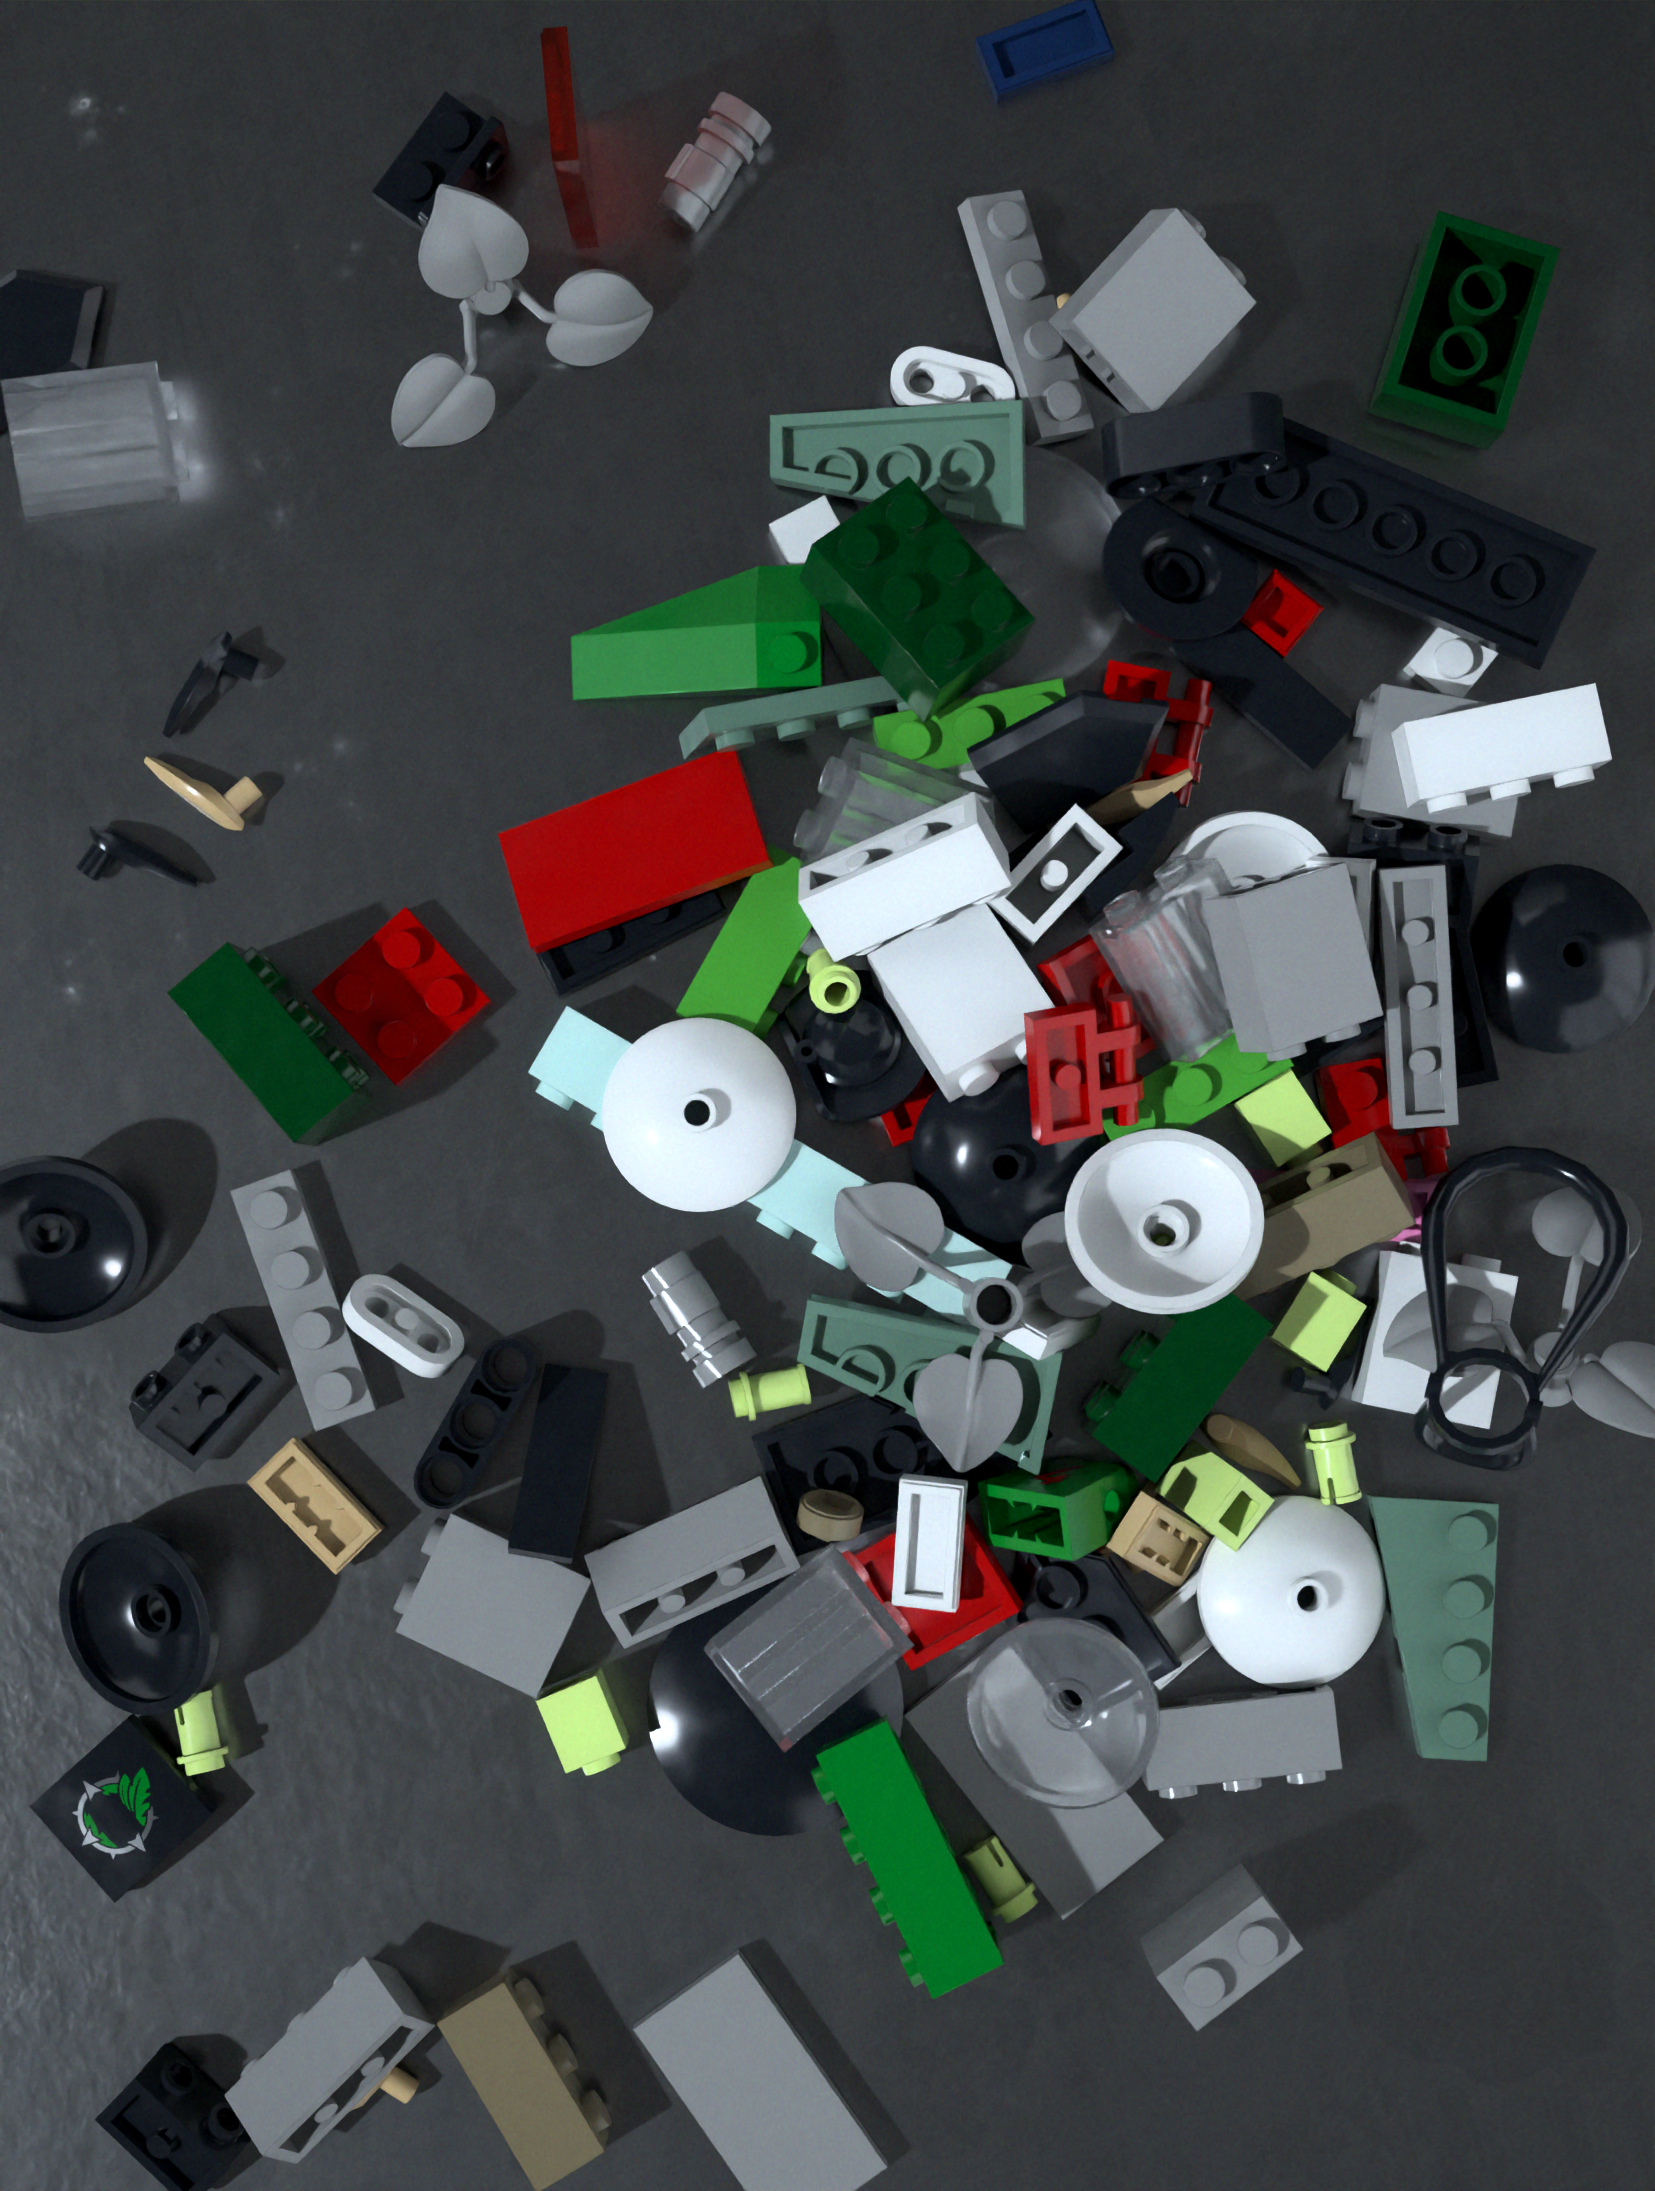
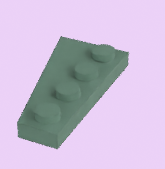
(957, 454)
(789, 716)
(888, 1349)
(1442, 1606)

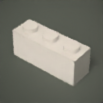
(1502, 748)
(904, 878)

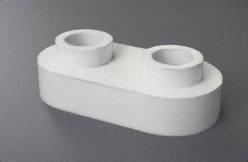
(952, 375)
(403, 1325)

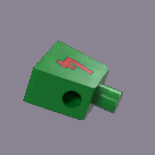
(1082, 1500)

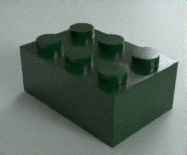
(1464, 330)
(916, 598)
(273, 1042)
(1172, 1382)

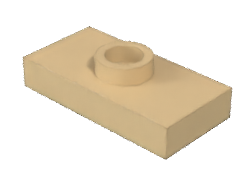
(315, 1505)
(1159, 1540)

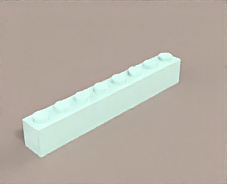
(800, 1196)

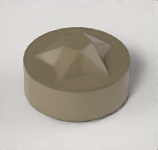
(830, 1515)

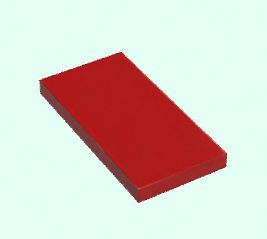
(635, 850)

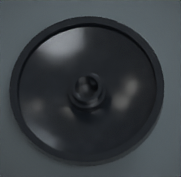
(723, 1753)

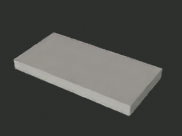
(1061, 1850)
(757, 2086)

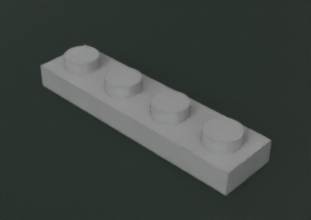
(1020, 311)
(1417, 996)
(304, 1299)

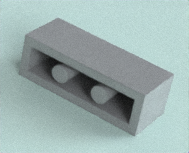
(691, 1562)
(1244, 1738)
(328, 2060)

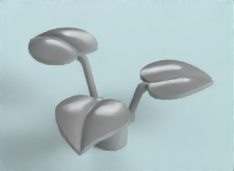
(472, 255)
(1608, 1388)
(959, 1401)

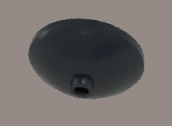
(1522, 969)
(956, 1157)
(83, 1267)
(138, 1618)

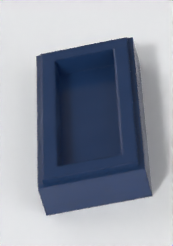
(1044, 49)

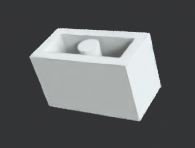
(1054, 876)

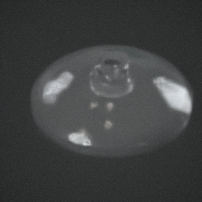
(1040, 1741)

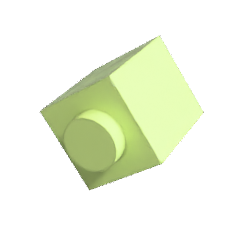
(1281, 1121)
(1316, 1317)
(1214, 1495)
(584, 1722)

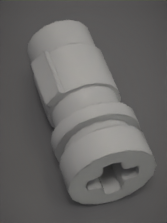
(708, 167)
(693, 1313)

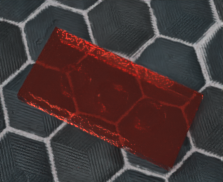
(569, 136)

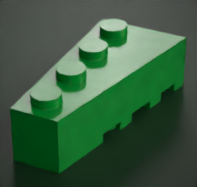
(908, 1857)

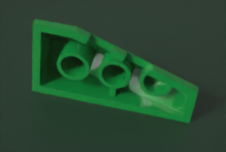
(724, 639)

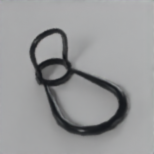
(1484, 1451)

